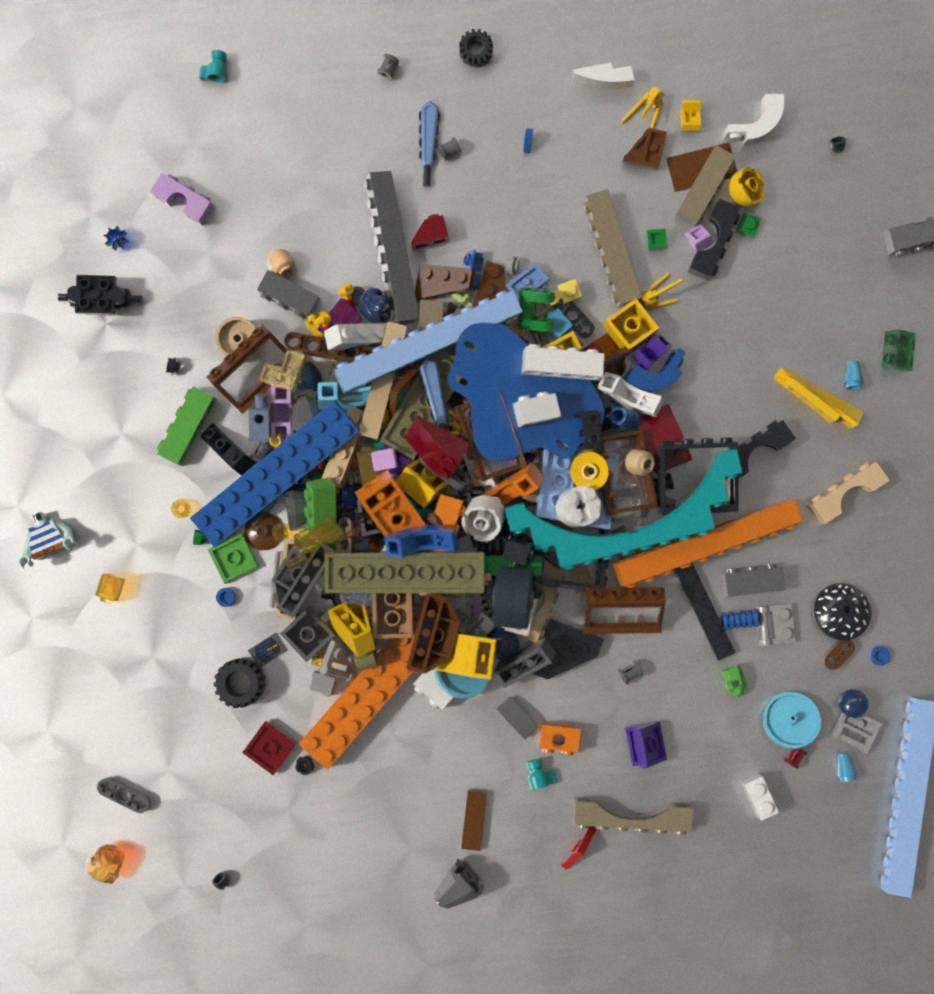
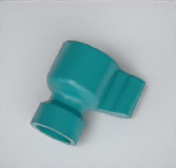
(215, 70)
(537, 777)

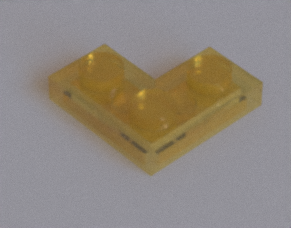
(286, 375)

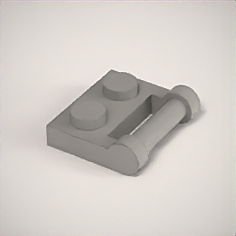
(782, 624)
(340, 654)
(864, 726)

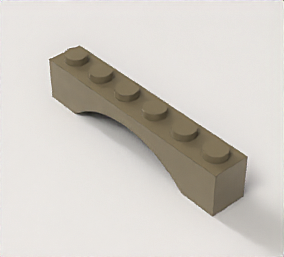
(672, 818)

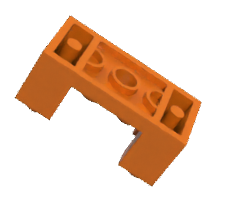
(385, 499)

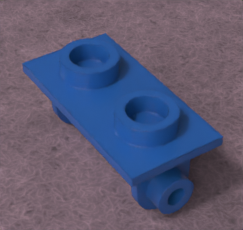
(474, 261)

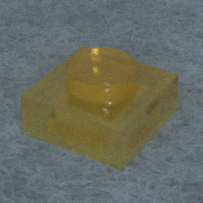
(317, 660)

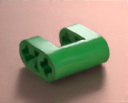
(527, 300)

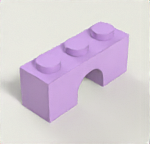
(168, 189)
(282, 408)

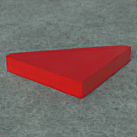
(579, 848)

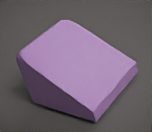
(699, 238)
(384, 459)

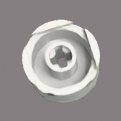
(587, 501)
(484, 518)

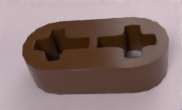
(841, 658)

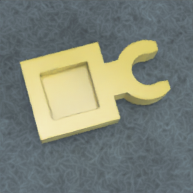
(567, 292)

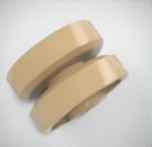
(230, 330)

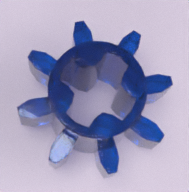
(114, 233)
(348, 497)

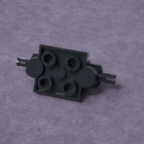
(98, 295)

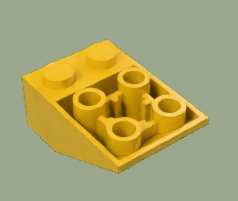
(471, 657)

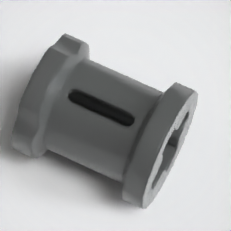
(392, 61)
(449, 148)
(536, 334)
(261, 451)
(630, 672)

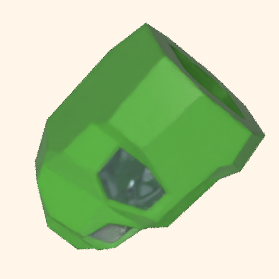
(734, 680)

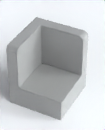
(323, 683)

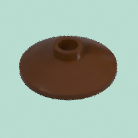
(259, 541)

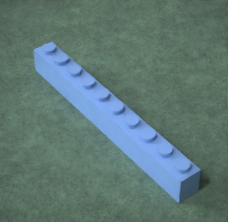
(424, 343)
(909, 798)

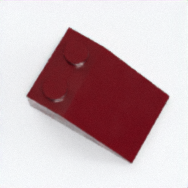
(661, 428)
(436, 446)

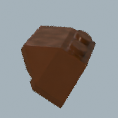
(434, 634)

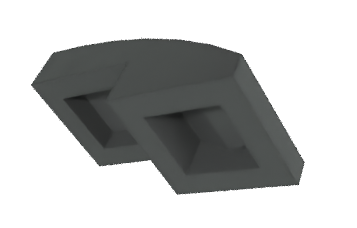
(517, 717)

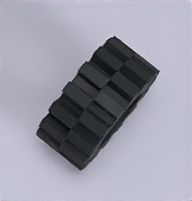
(476, 59)

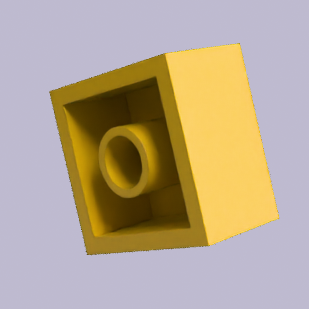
(631, 326)
(421, 484)

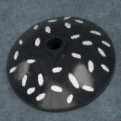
(831, 617)

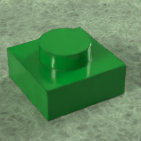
(748, 225)
(656, 239)

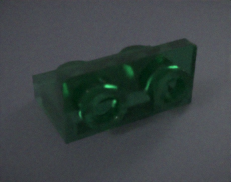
(898, 350)

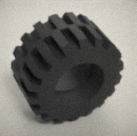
(224, 689)

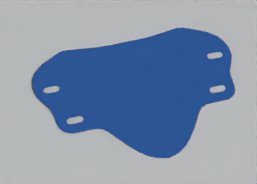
(498, 367)

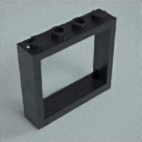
(731, 505)
(600, 578)

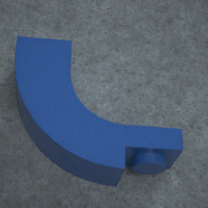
(665, 377)
(421, 538)

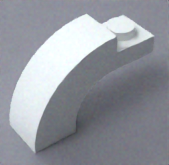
(629, 396)

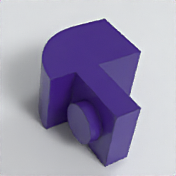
(652, 351)

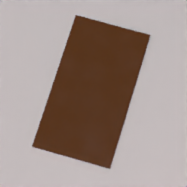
(687, 166)

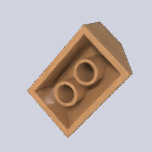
(392, 615)

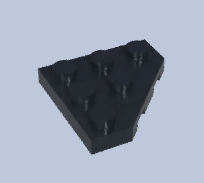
(571, 648)

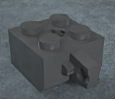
(309, 620)

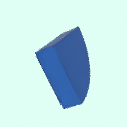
(528, 140)

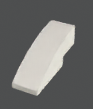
(604, 76)

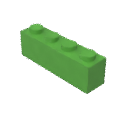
(186, 426)
(320, 503)

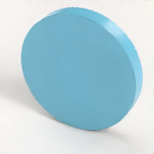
(460, 685)
(791, 720)

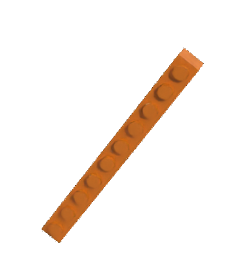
(699, 547)

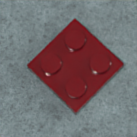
(269, 747)

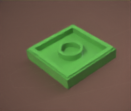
(233, 558)

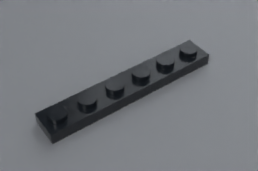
(704, 612)

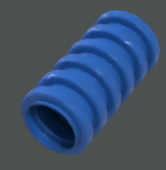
(625, 417)
(740, 619)

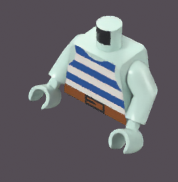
(45, 539)

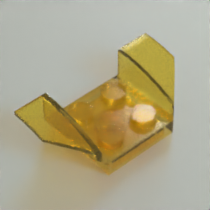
(317, 535)

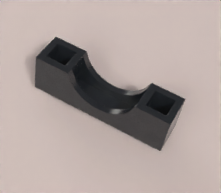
(722, 218)
(775, 437)

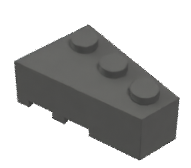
(910, 237)

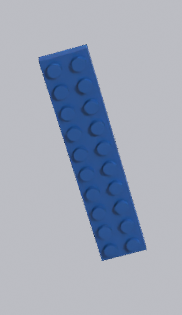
(275, 473)

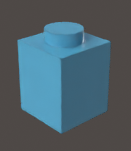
(561, 324)

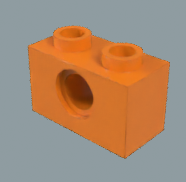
(550, 731)

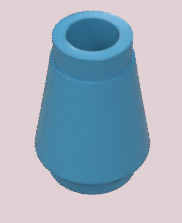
(853, 376)
(845, 767)

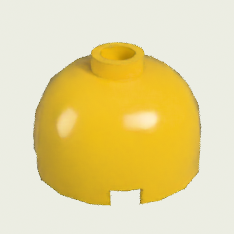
(747, 187)

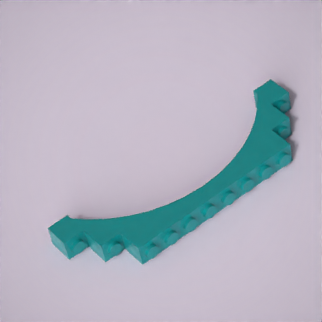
(689, 518)

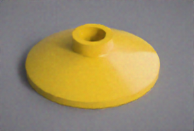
(580, 470)

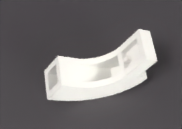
(771, 112)

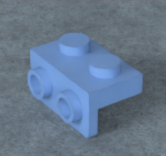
(531, 277)

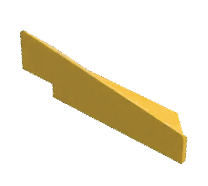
(819, 400)

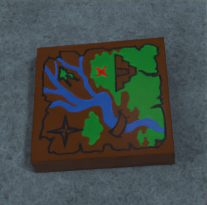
(400, 390)

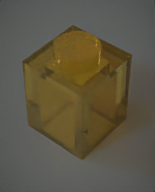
(109, 588)

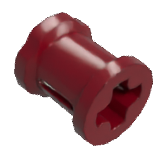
(794, 757)

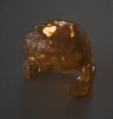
(105, 863)

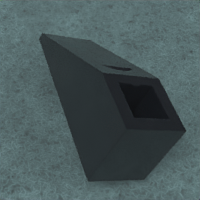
(227, 449)

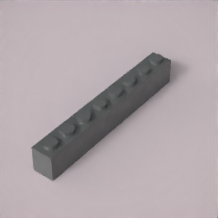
(391, 247)

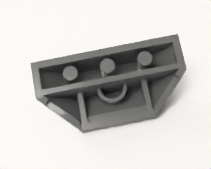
(295, 583)

